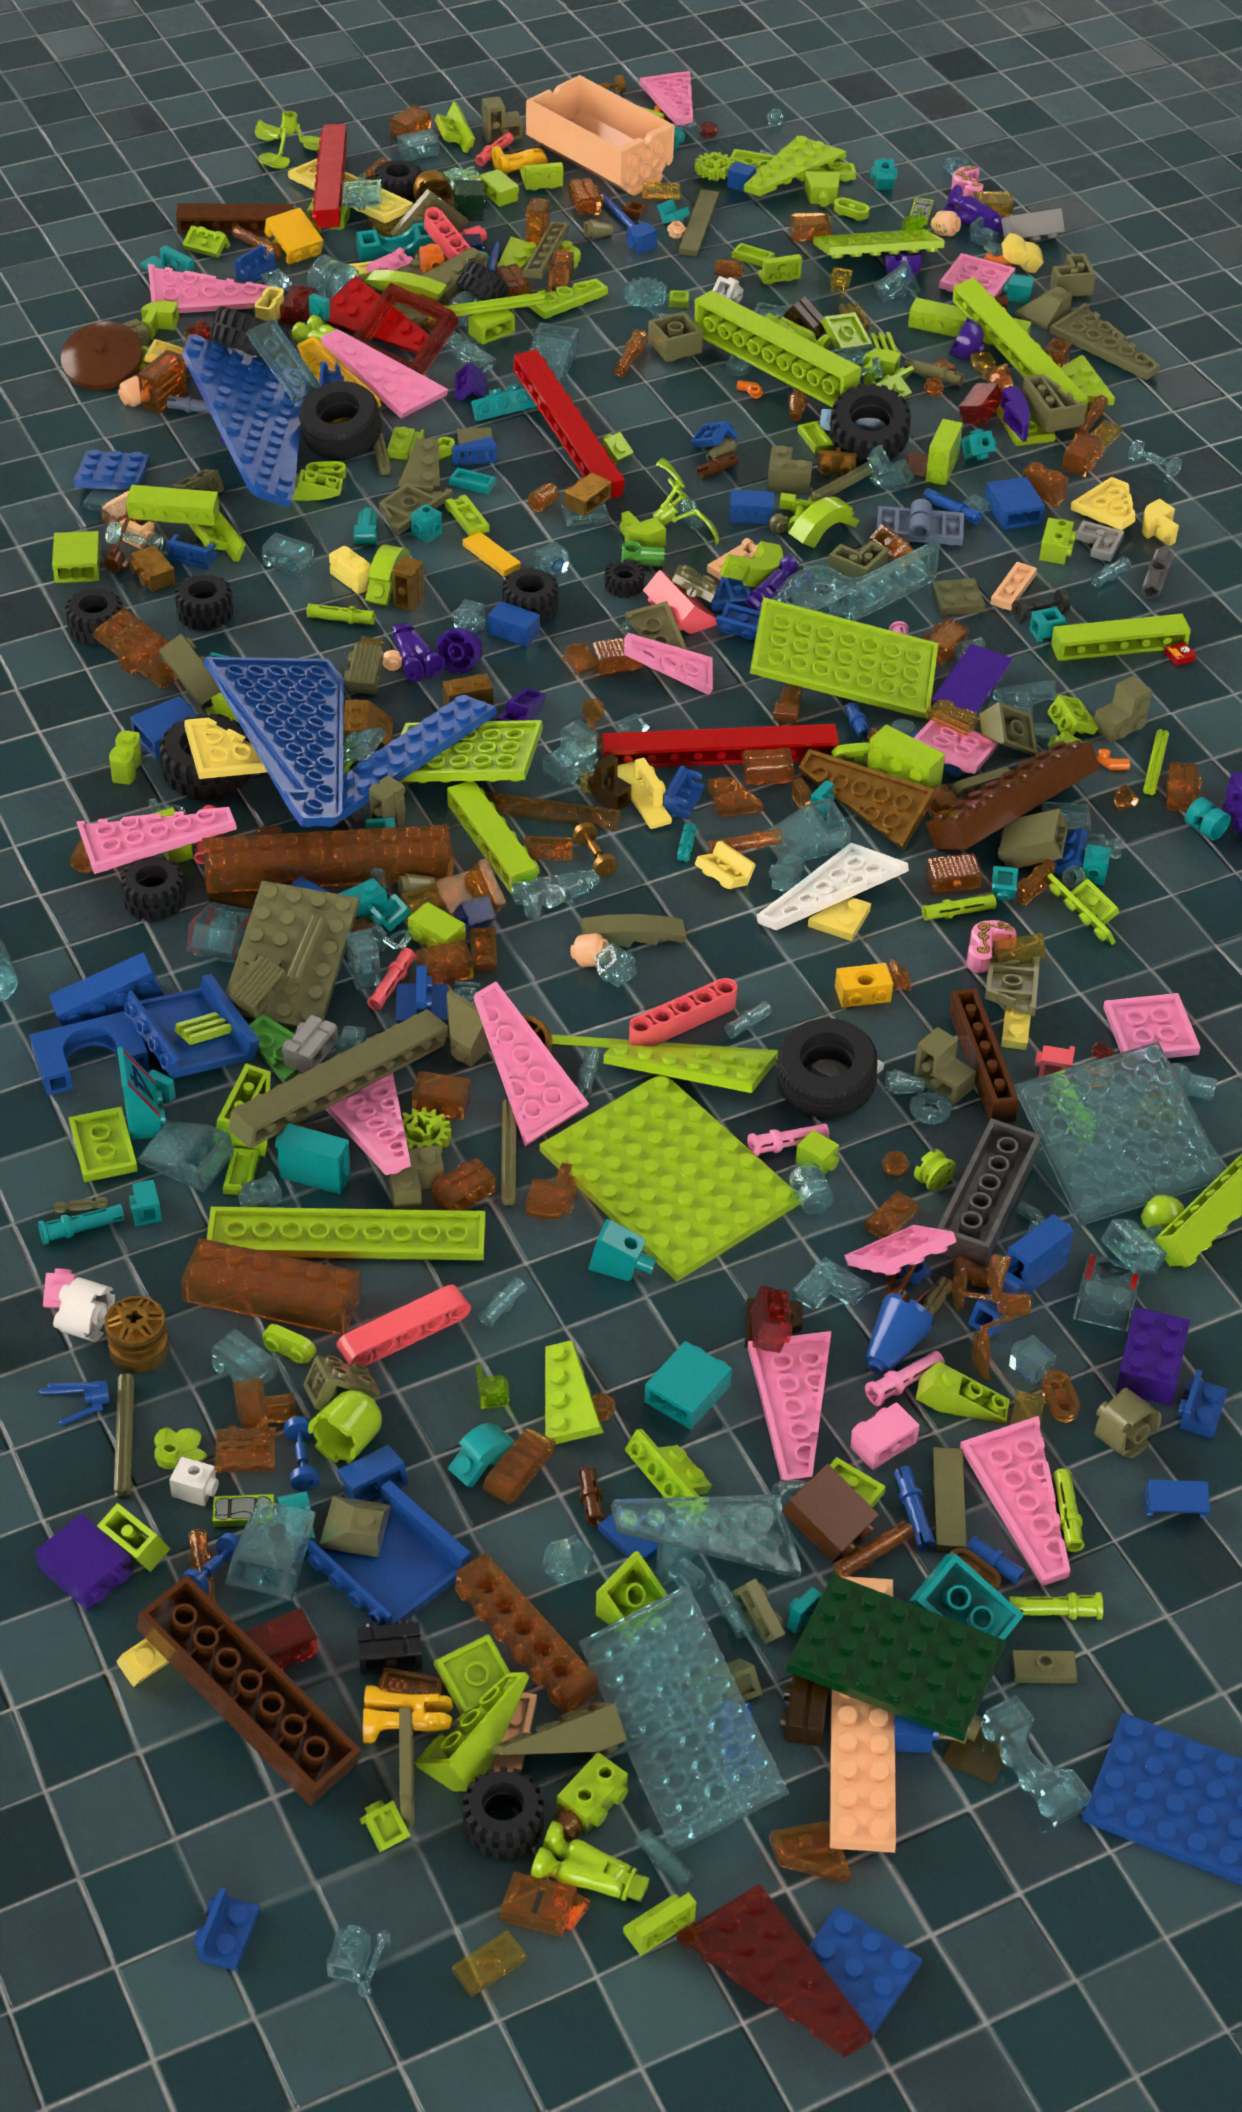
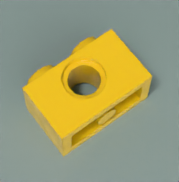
(863, 985)

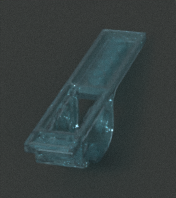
(864, 593)

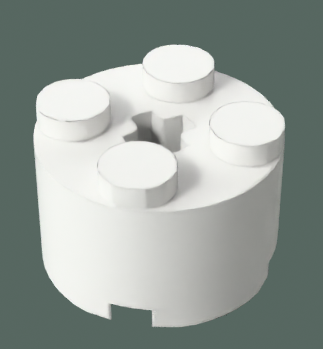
(83, 1308)

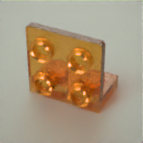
(471, 885)

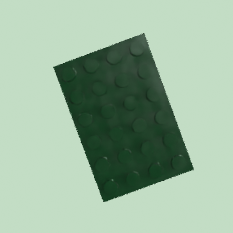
(897, 1657)

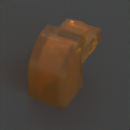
(552, 1199)
(257, 1409)

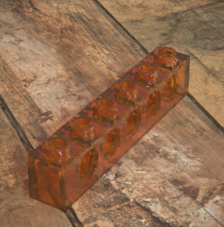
(485, 1575)

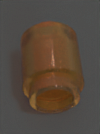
(728, 268)
(543, 497)
(80, 859)

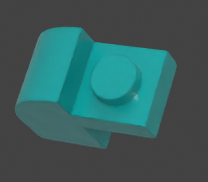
(480, 1447)

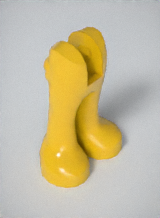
(511, 162)
(427, 1714)

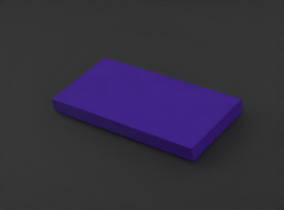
(973, 678)

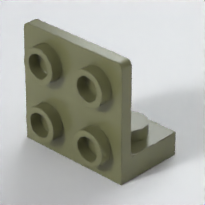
(332, 1372)

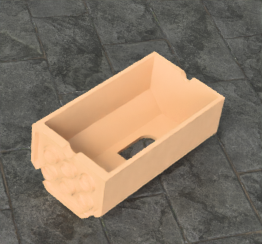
(601, 133)

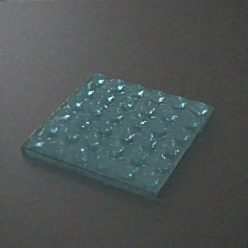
(1119, 1132)

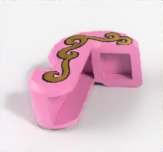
(967, 178)
(982, 941)

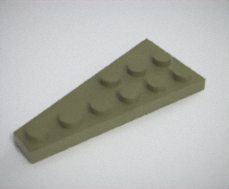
(1103, 340)

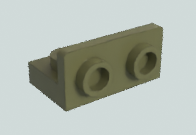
(204, 480)

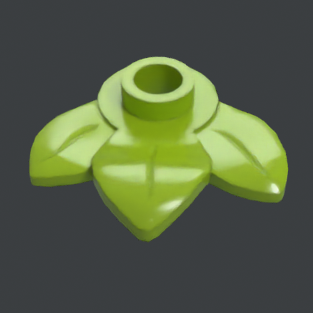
(173, 1446)

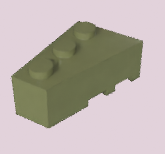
(1052, 406)
(189, 669)

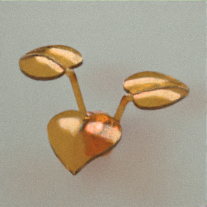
(1007, 1303)

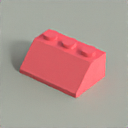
(688, 611)

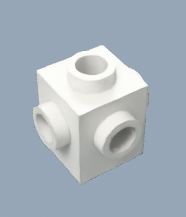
(729, 288)

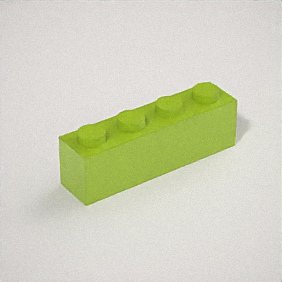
(172, 505)

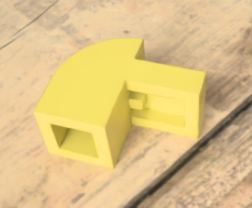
(1159, 522)

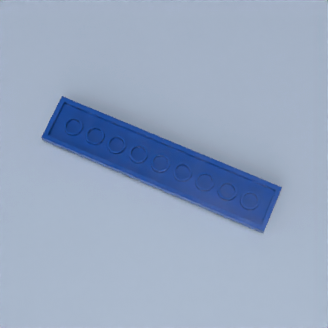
(414, 748)

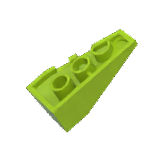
(467, 1749)

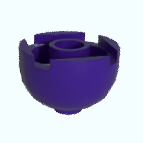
(892, 261)
(968, 340)
(460, 649)

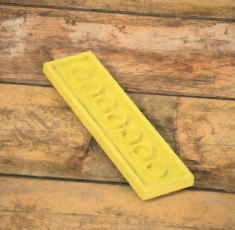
(389, 209)

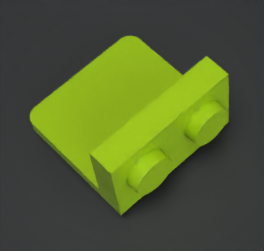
(542, 176)

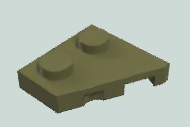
(760, 1613)

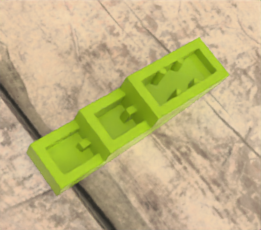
(414, 283)

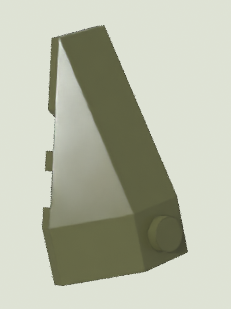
(584, 1729)

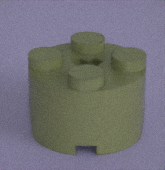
(1127, 1423)

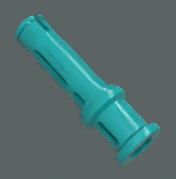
(67, 1225)

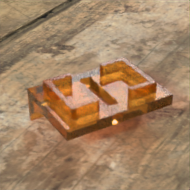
(553, 1909)

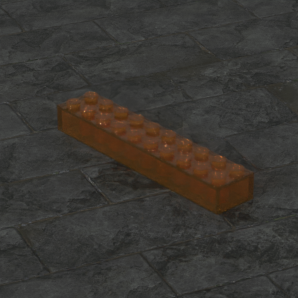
(326, 857)

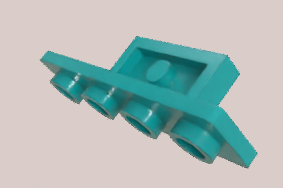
(171, 259)
(502, 402)

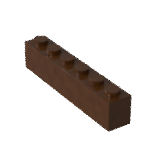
(227, 216)
(983, 1055)

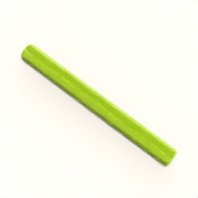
(496, 304)

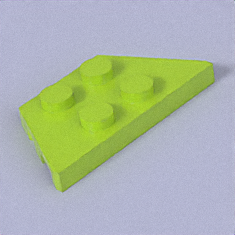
(1087, 379)

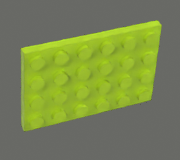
(878, 242)
(487, 754)

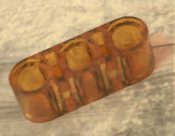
(519, 1465)

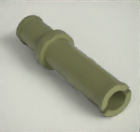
(935, 372)

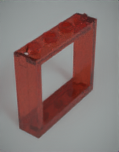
(435, 342)

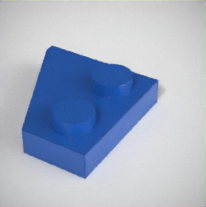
(730, 591)

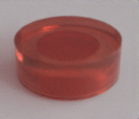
(709, 129)

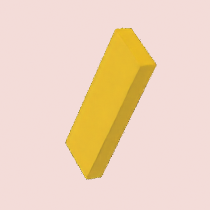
(491, 554)

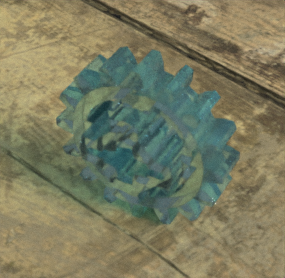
(645, 292)

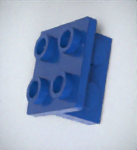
(423, 995)

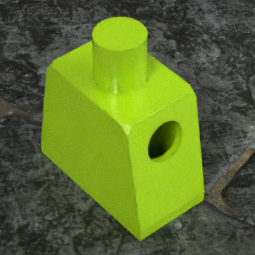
(821, 187)

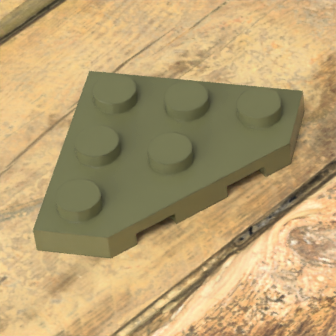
(417, 213)

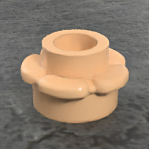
(676, 229)
(392, 660)

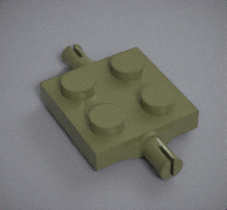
(694, 583)

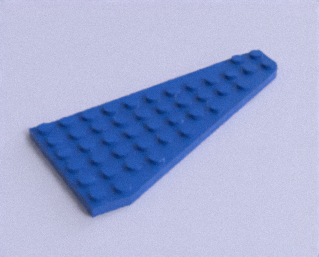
(251, 415)
(295, 725)

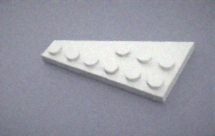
(839, 878)

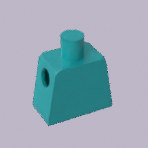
(620, 1253)

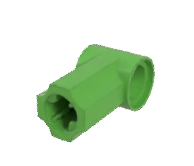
(643, 555)

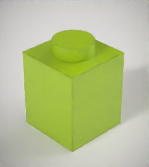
(818, 1150)

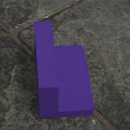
(470, 380)

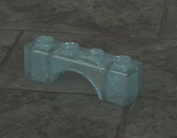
(1057, 1791)

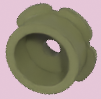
(778, 523)

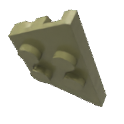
(407, 499)
(1014, 985)

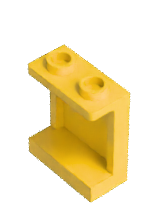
(295, 235)

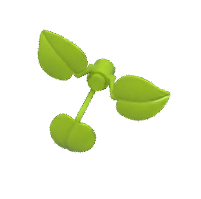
(270, 133)
(668, 512)

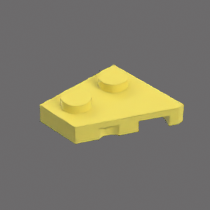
(841, 918)

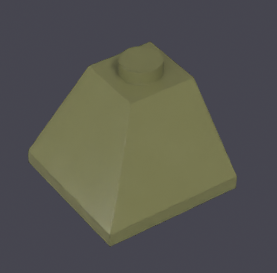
(1047, 307)
(1009, 727)
(465, 1030)
(355, 1526)

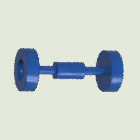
(304, 1477)
(225, 1547)

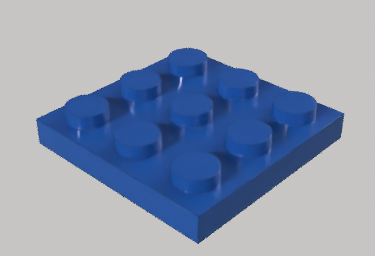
(111, 470)
(864, 1965)

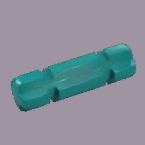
(686, 842)

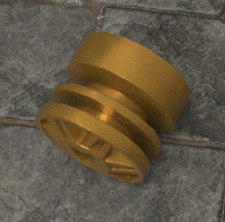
(136, 1334)

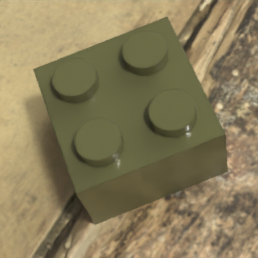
(675, 336)

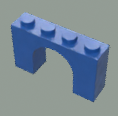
(56, 1045)

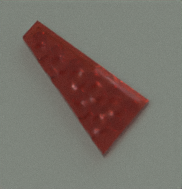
(772, 1961)

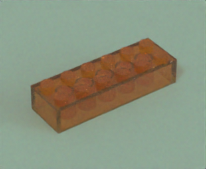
(271, 1286)

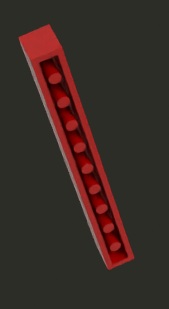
(330, 176)
(566, 419)
(717, 745)

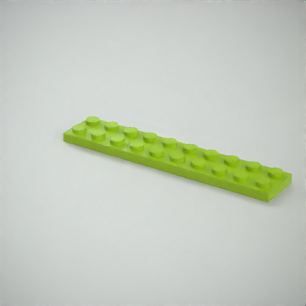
(352, 1232)

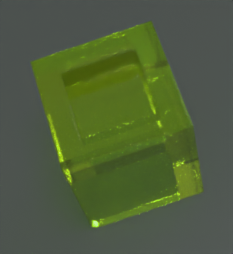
(913, 222)
(492, 1390)

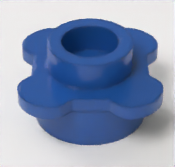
(918, 1274)

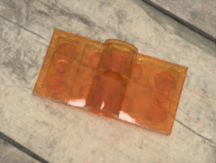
(136, 646)

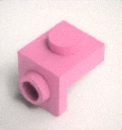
(53, 1285)

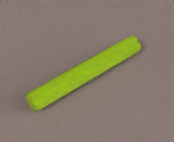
(1156, 762)

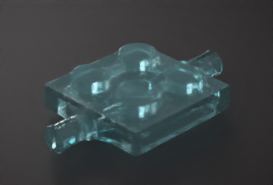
(362, 193)

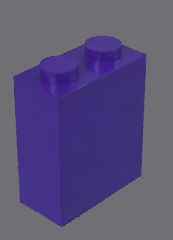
(84, 1561)

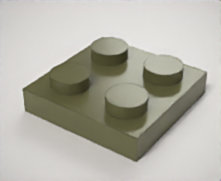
(958, 596)

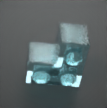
(574, 756)

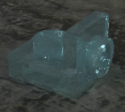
(982, 235)

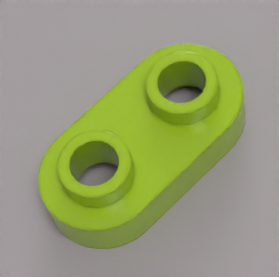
(851, 208)
(288, 1343)

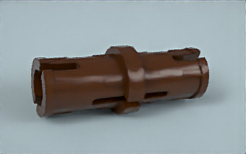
(716, 465)
(591, 1496)

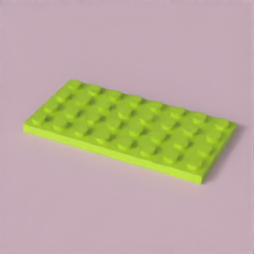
(844, 658)

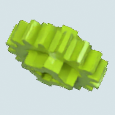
(713, 165)
(426, 1129)

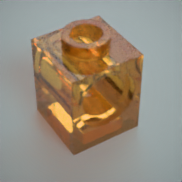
(1059, 351)

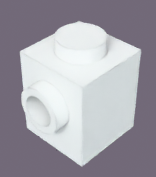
(193, 1481)

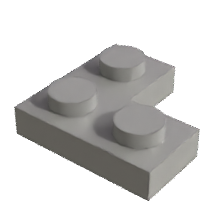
(1105, 539)

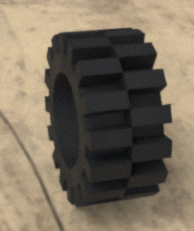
(624, 578)

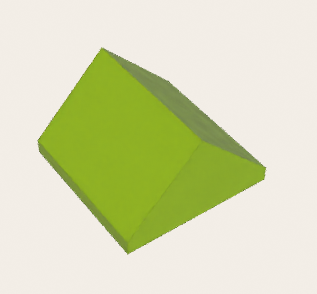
(628, 1590)

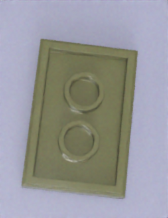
(406, 1766)

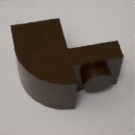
(607, 787)

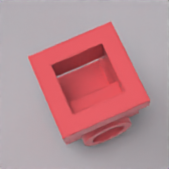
(1054, 1059)

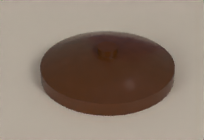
(102, 355)

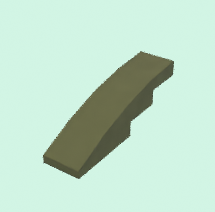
(626, 928)

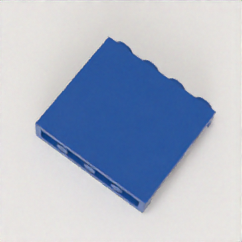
(156, 1022)
(412, 1567)

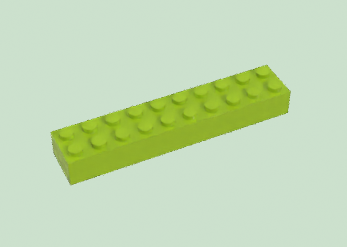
(774, 348)

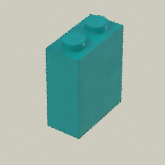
(313, 1158)
(688, 1385)

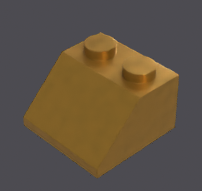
(363, 715)

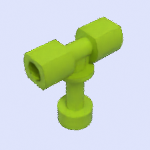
(798, 506)

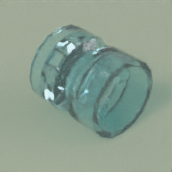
(811, 1188)

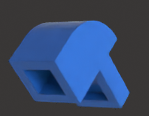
(987, 1311)

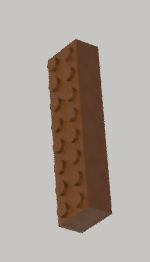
(1012, 795)
(248, 1689)

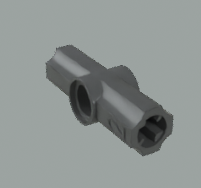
(1157, 573)

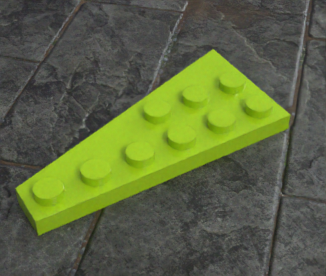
(708, 1066)

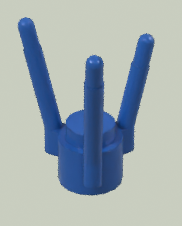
(93, 1392)

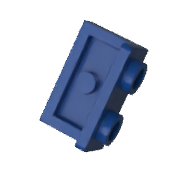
(739, 621)

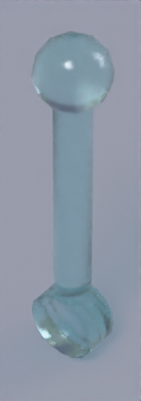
(364, 1988)

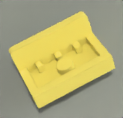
(726, 866)

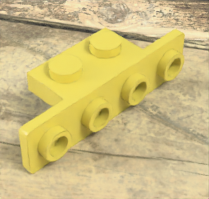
(646, 792)

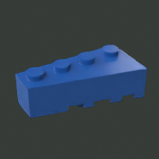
(106, 991)

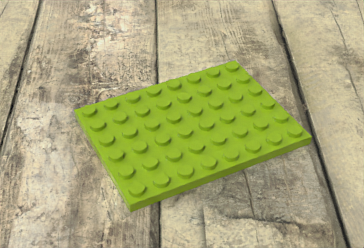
(671, 1175)

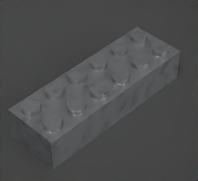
(989, 1190)

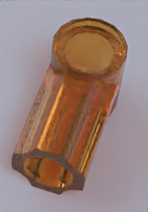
(788, 706)

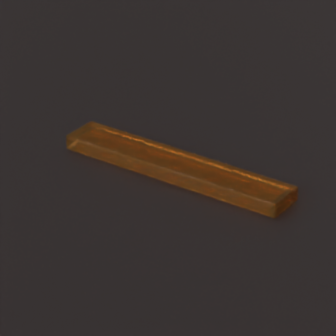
(555, 811)

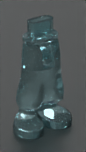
(552, 890)

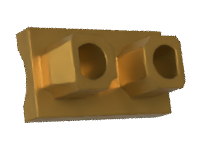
(836, 461)

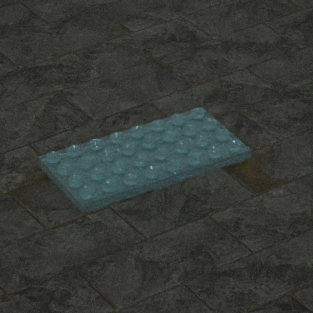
(683, 1719)

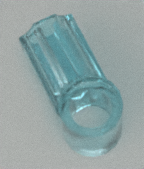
(1194, 1084)

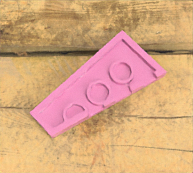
(678, 663)

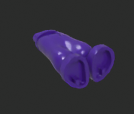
(973, 209)
(773, 583)
(416, 654)

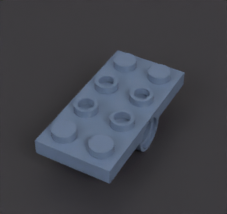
(923, 523)

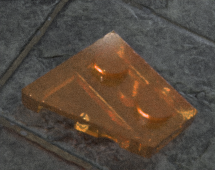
(732, 798)
(809, 1851)

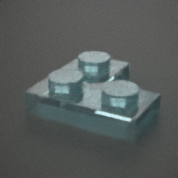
(829, 1279)

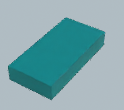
(472, 481)

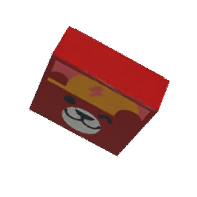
(1180, 653)

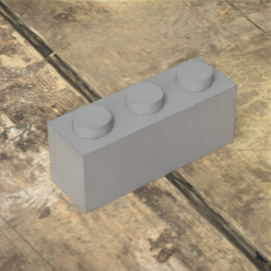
(1035, 224)

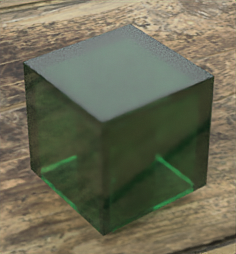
(470, 199)

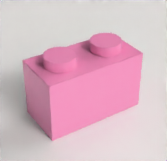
(884, 1435)

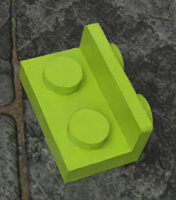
(205, 241)
(781, 269)
(1071, 716)
(661, 1922)

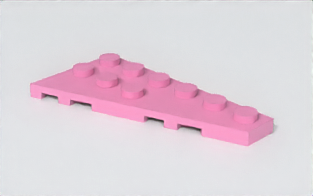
(672, 95)
(201, 291)
(389, 380)
(148, 835)
(532, 1078)
(375, 1124)
(792, 1399)
(1020, 1486)

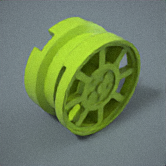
(935, 1170)

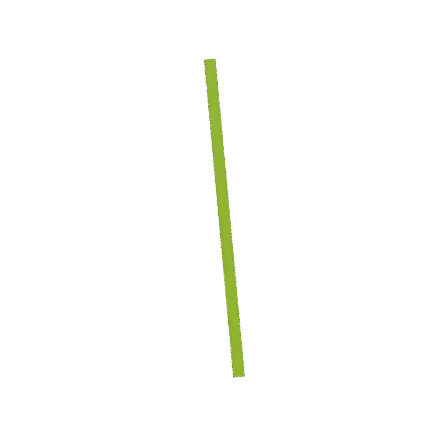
(607, 1043)

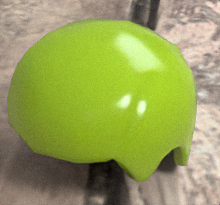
(1161, 1211)

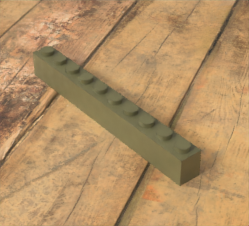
(337, 1078)

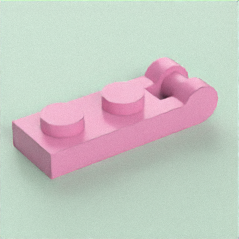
(390, 262)

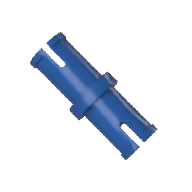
(857, 720)
(997, 1560)

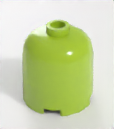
(346, 1425)

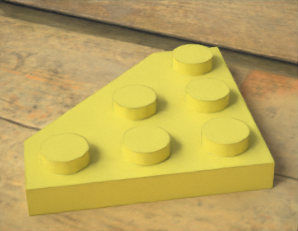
(1107, 504)
(220, 751)

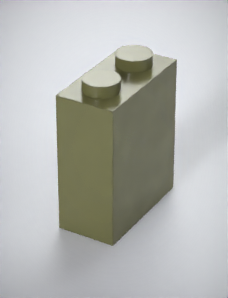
(1033, 839)

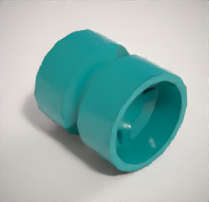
(1208, 819)

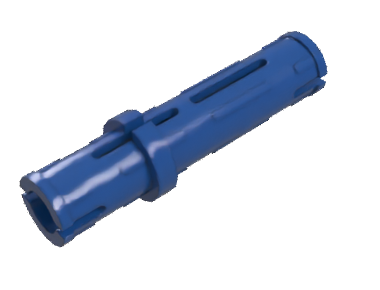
(952, 506)
(911, 1497)

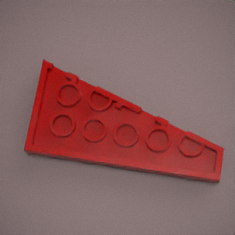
(354, 303)

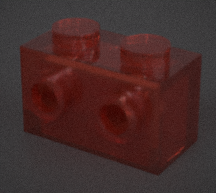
(296, 305)
(980, 403)
(771, 1319)
(286, 1638)

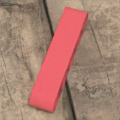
(444, 233)
(683, 1013)
(404, 1326)

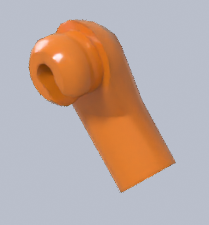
(997, 259)
(751, 388)
(1111, 763)

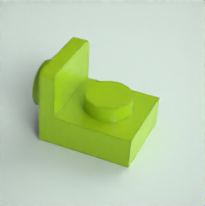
(385, 1824)

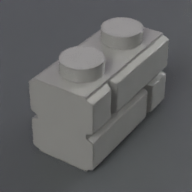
(309, 1044)

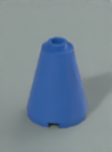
(896, 1332)

